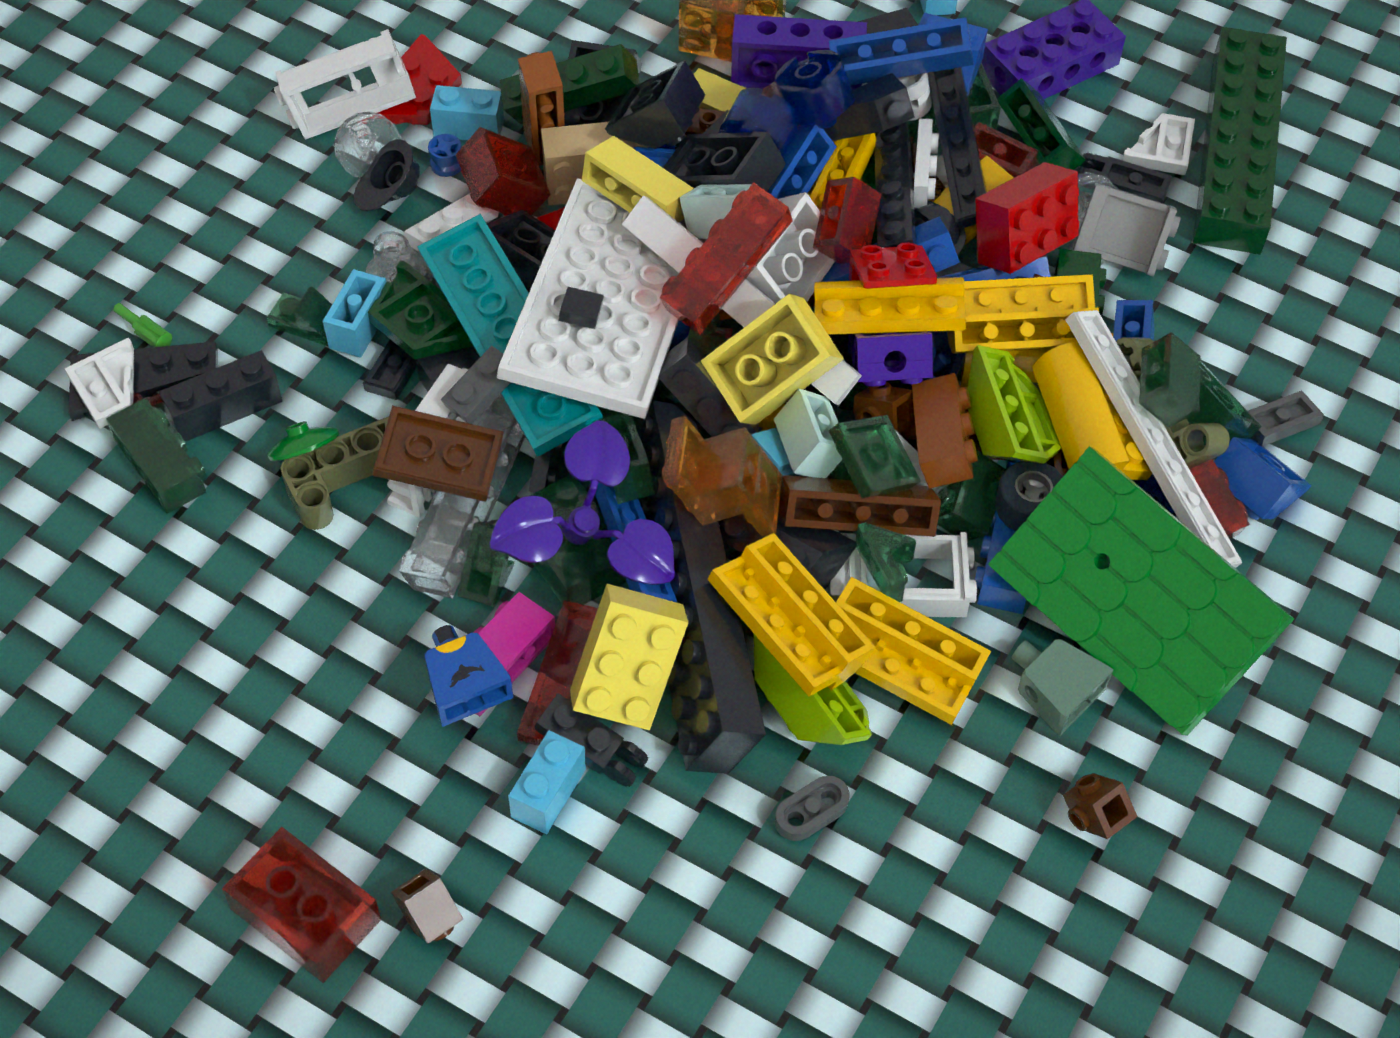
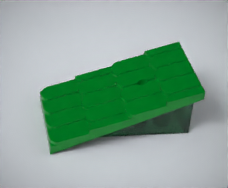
(1140, 591)

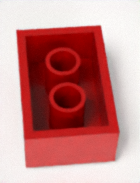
(1027, 217)

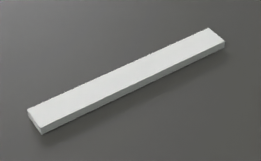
(674, 245)
(1149, 433)

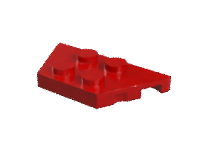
(426, 70)

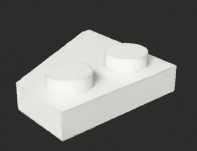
(1164, 145)
(105, 380)

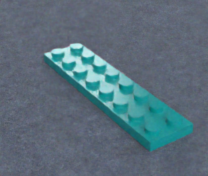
(488, 303)

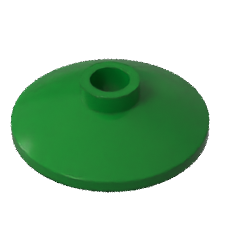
(301, 440)

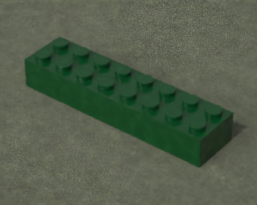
(1240, 141)

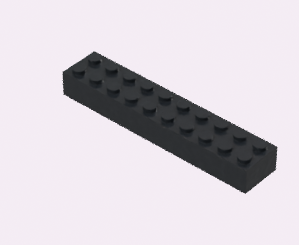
(712, 671)

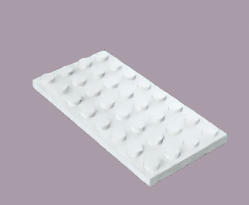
(624, 354)

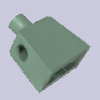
(1060, 681)

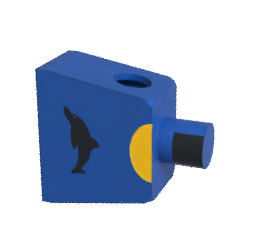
(464, 675)

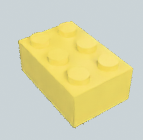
(771, 359)
(628, 657)

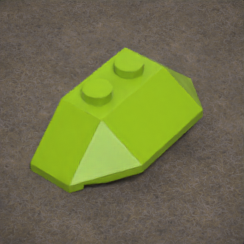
(1008, 410)
(823, 717)

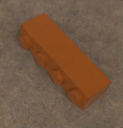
(540, 98)

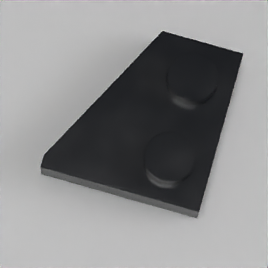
(546, 469)

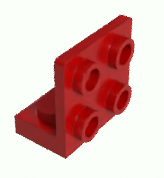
(891, 266)

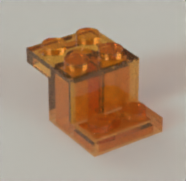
(709, 24)
(722, 476)

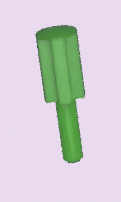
(145, 327)

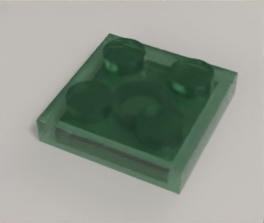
(874, 456)

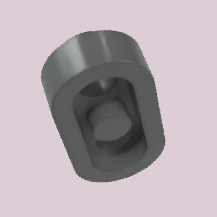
(809, 808)

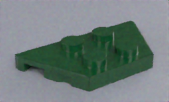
(417, 315)

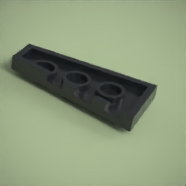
(157, 369)

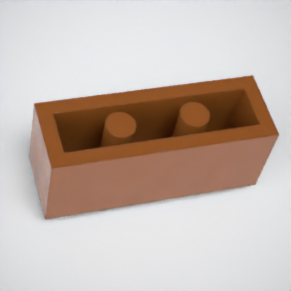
(944, 430)

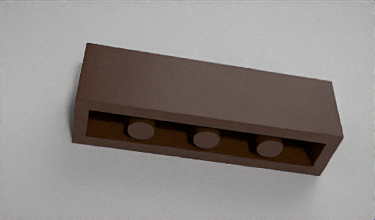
(838, 506)

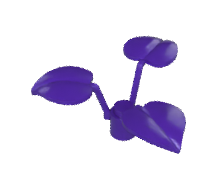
(532, 533)

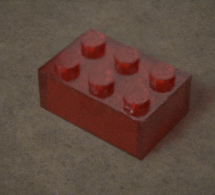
(302, 904)

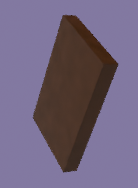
(438, 453)

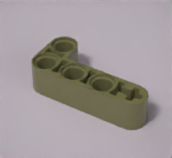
(1185, 436)
(324, 475)

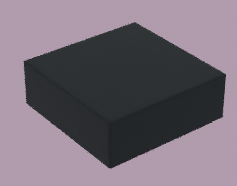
(581, 307)

